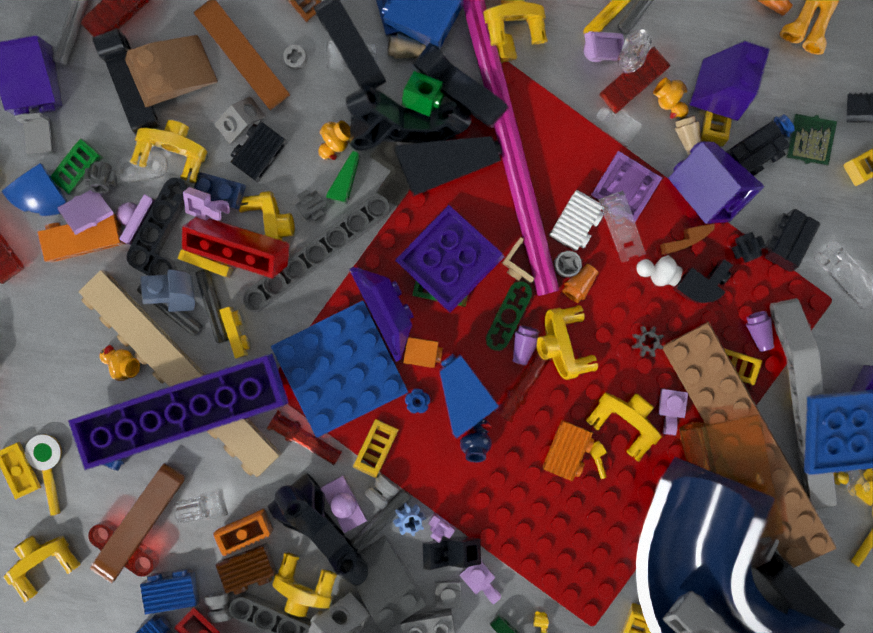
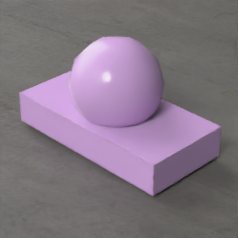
(603, 46)
(133, 216)
(343, 504)

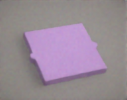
(85, 211)

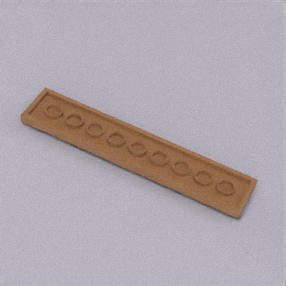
(723, 397)

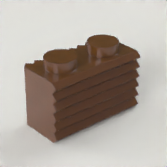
(246, 568)

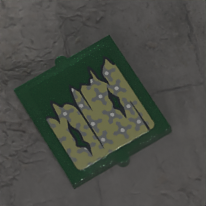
(811, 139)

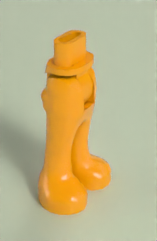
(815, 40)

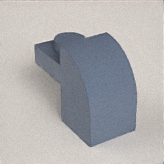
(174, 289)

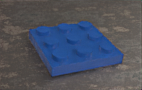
(839, 432)

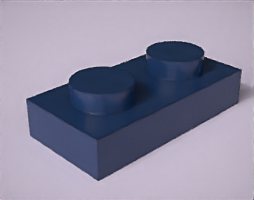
(221, 189)

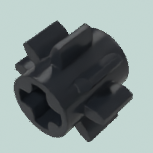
(748, 247)

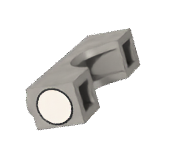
(693, 616)

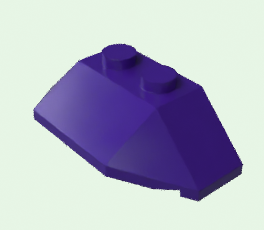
(386, 308)

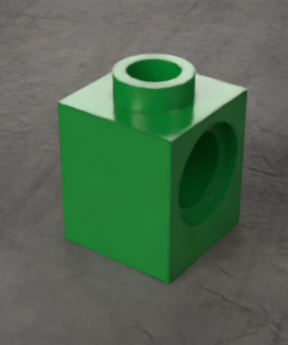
(422, 93)

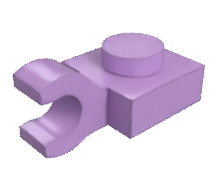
(200, 205)
(672, 405)
(440, 527)
(478, 579)

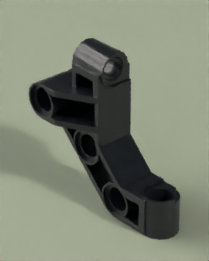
(382, 119)
(303, 510)

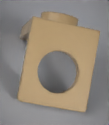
(514, 270)

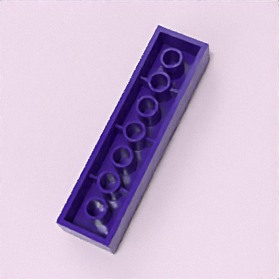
(178, 411)

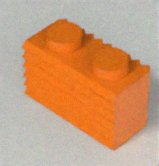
(568, 450)
(243, 532)

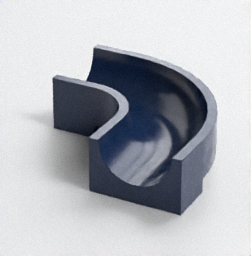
(704, 543)

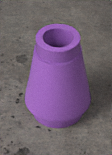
(760, 328)
(524, 344)

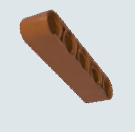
(241, 53)
(137, 523)

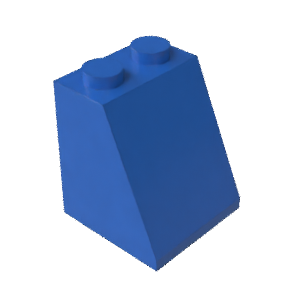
(423, 19)
(464, 394)

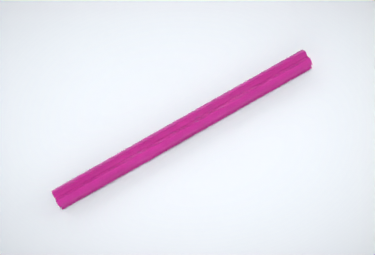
(512, 152)

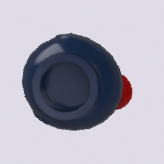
(477, 443)

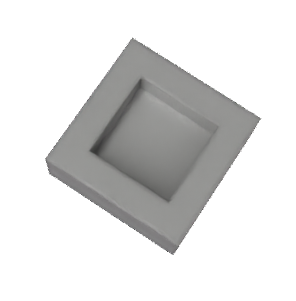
(448, 594)

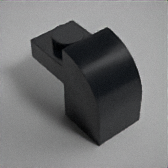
(703, 289)
(453, 552)

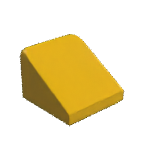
(507, 51)

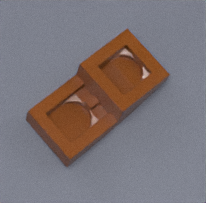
(691, 235)

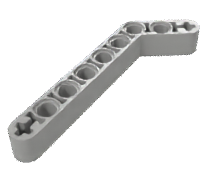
(805, 381)

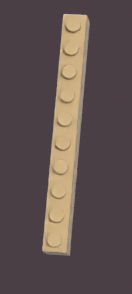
(171, 365)

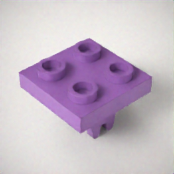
(630, 177)

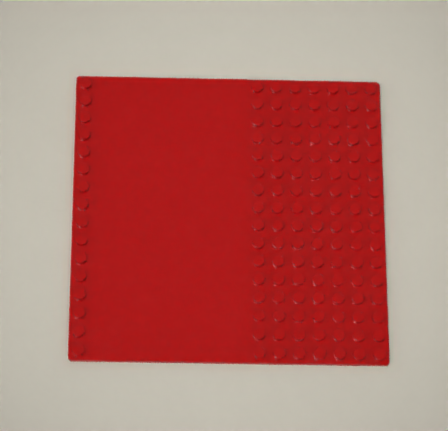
(557, 533)

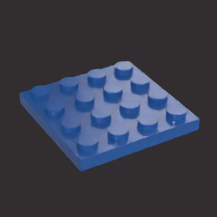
(339, 369)

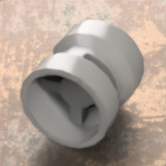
(571, 264)
(381, 491)
(218, 607)

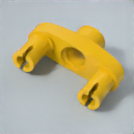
(515, 11)
(173, 140)
(275, 224)
(558, 346)
(635, 413)
(33, 553)
(299, 595)

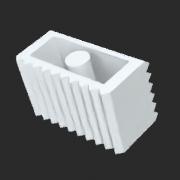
(576, 221)

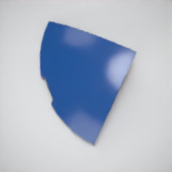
(35, 192)

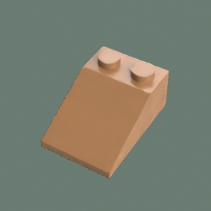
(169, 68)

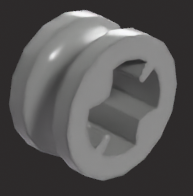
(301, 62)

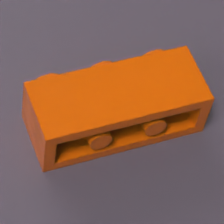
(61, 242)

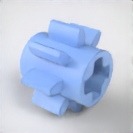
(415, 522)

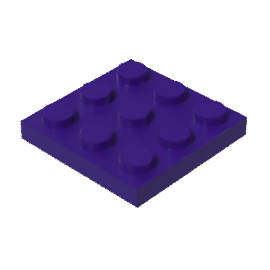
(449, 258)

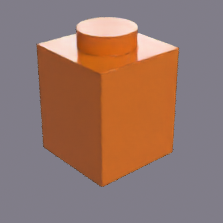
(422, 352)

